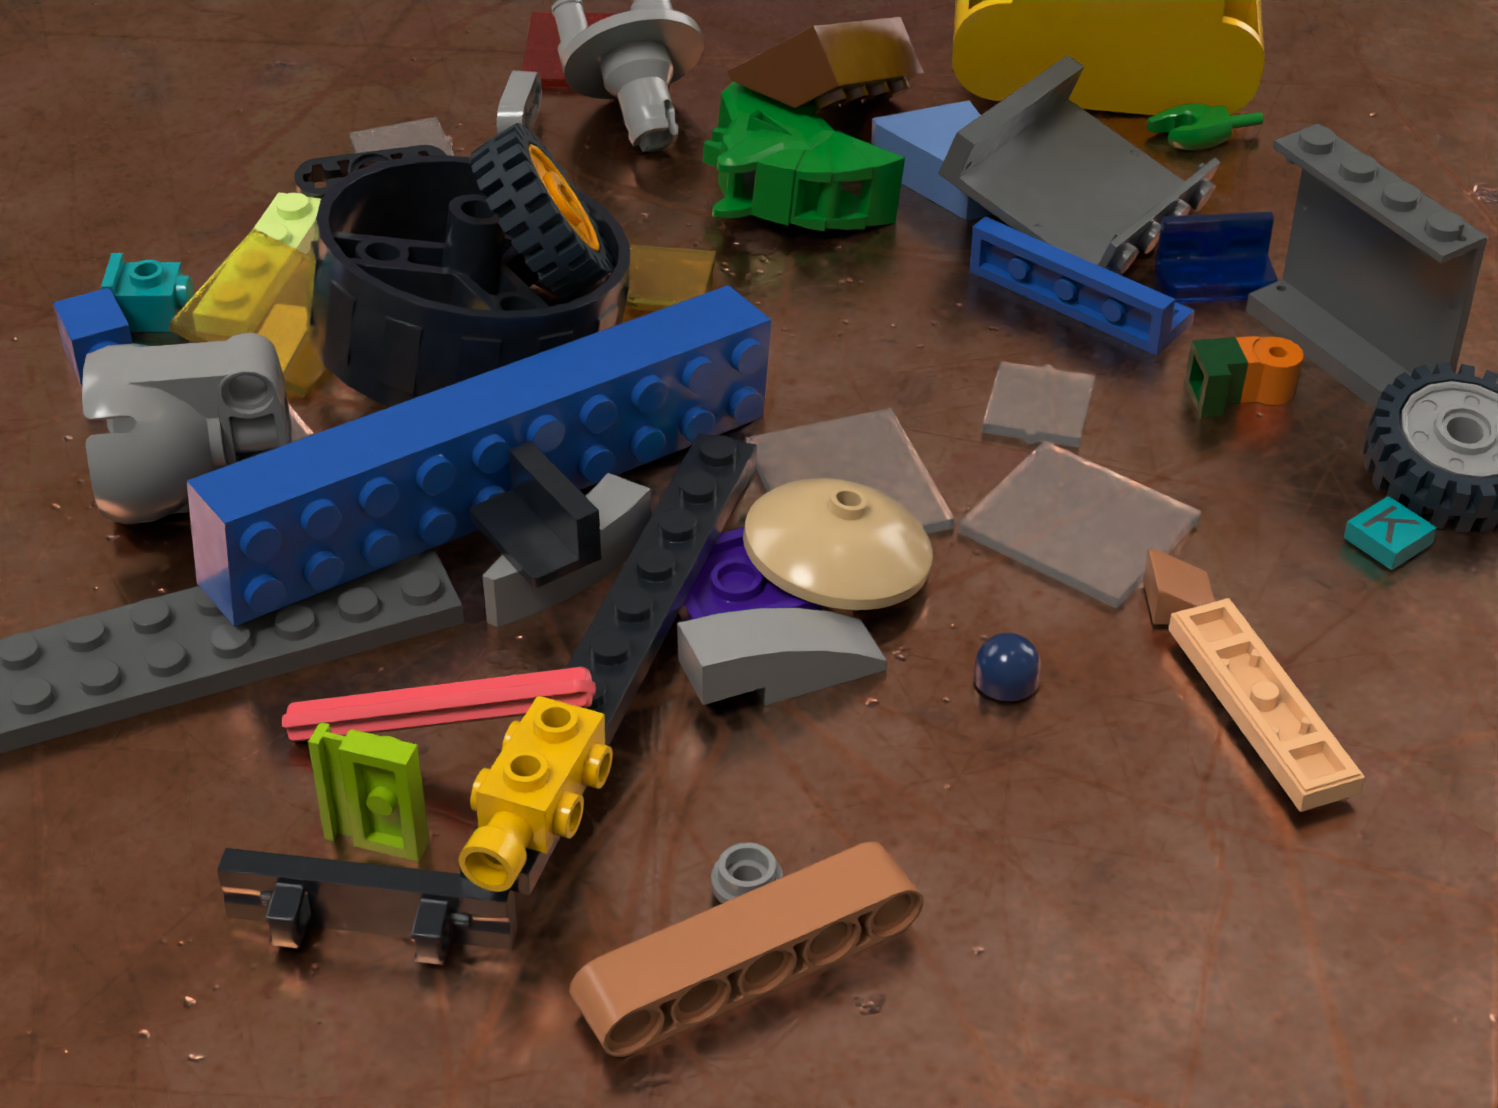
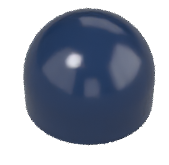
(1007, 667)

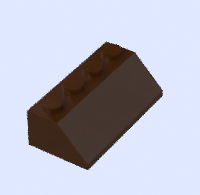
(834, 65)

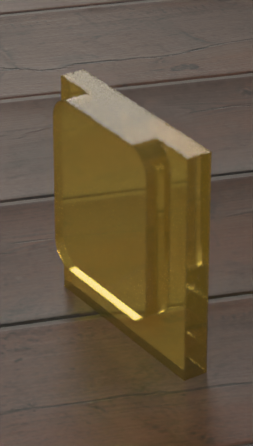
(667, 276)

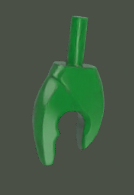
(1199, 125)

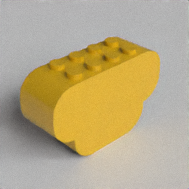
(1132, 51)

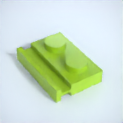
(370, 791)

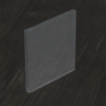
(855, 449)
(1078, 522)

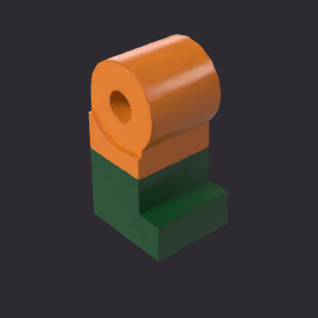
(1242, 372)

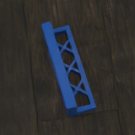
(1077, 287)

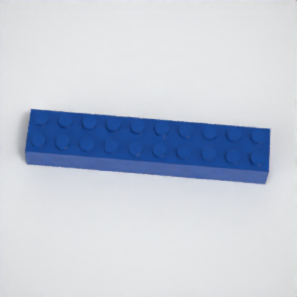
(412, 471)

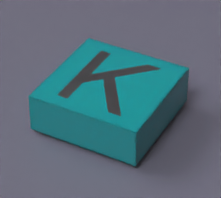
(1390, 532)

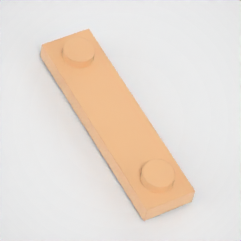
(1266, 705)

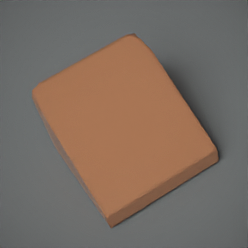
(1173, 586)

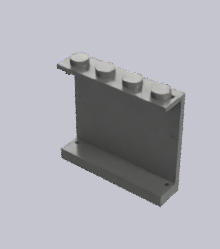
(1068, 175)
(1370, 269)

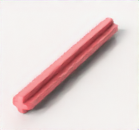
(439, 703)

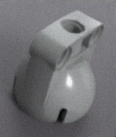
(177, 418)

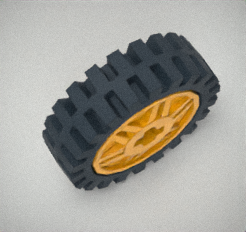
(541, 211)

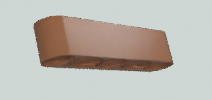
(744, 948)

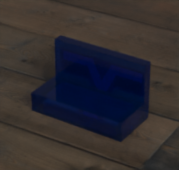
(1214, 256)

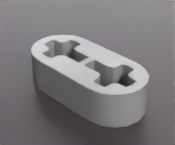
(520, 101)

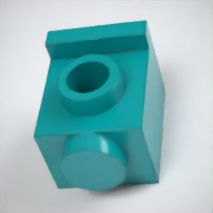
(148, 291)

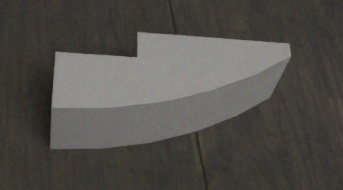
(623, 516)
(775, 653)

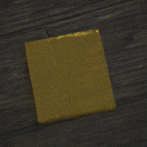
(260, 293)

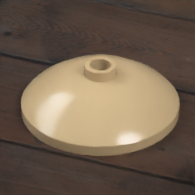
(838, 544)

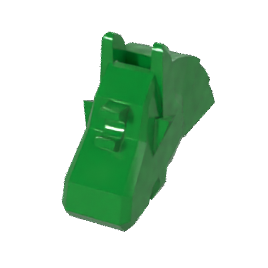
(793, 164)

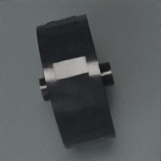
(427, 289)

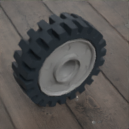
(1438, 445)

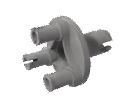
(631, 61)

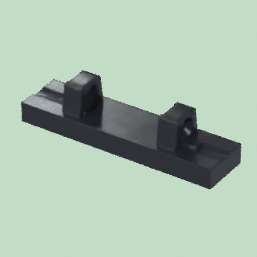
(365, 898)

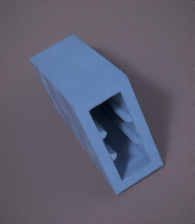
(924, 141)

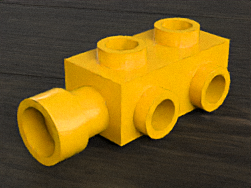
(534, 789)

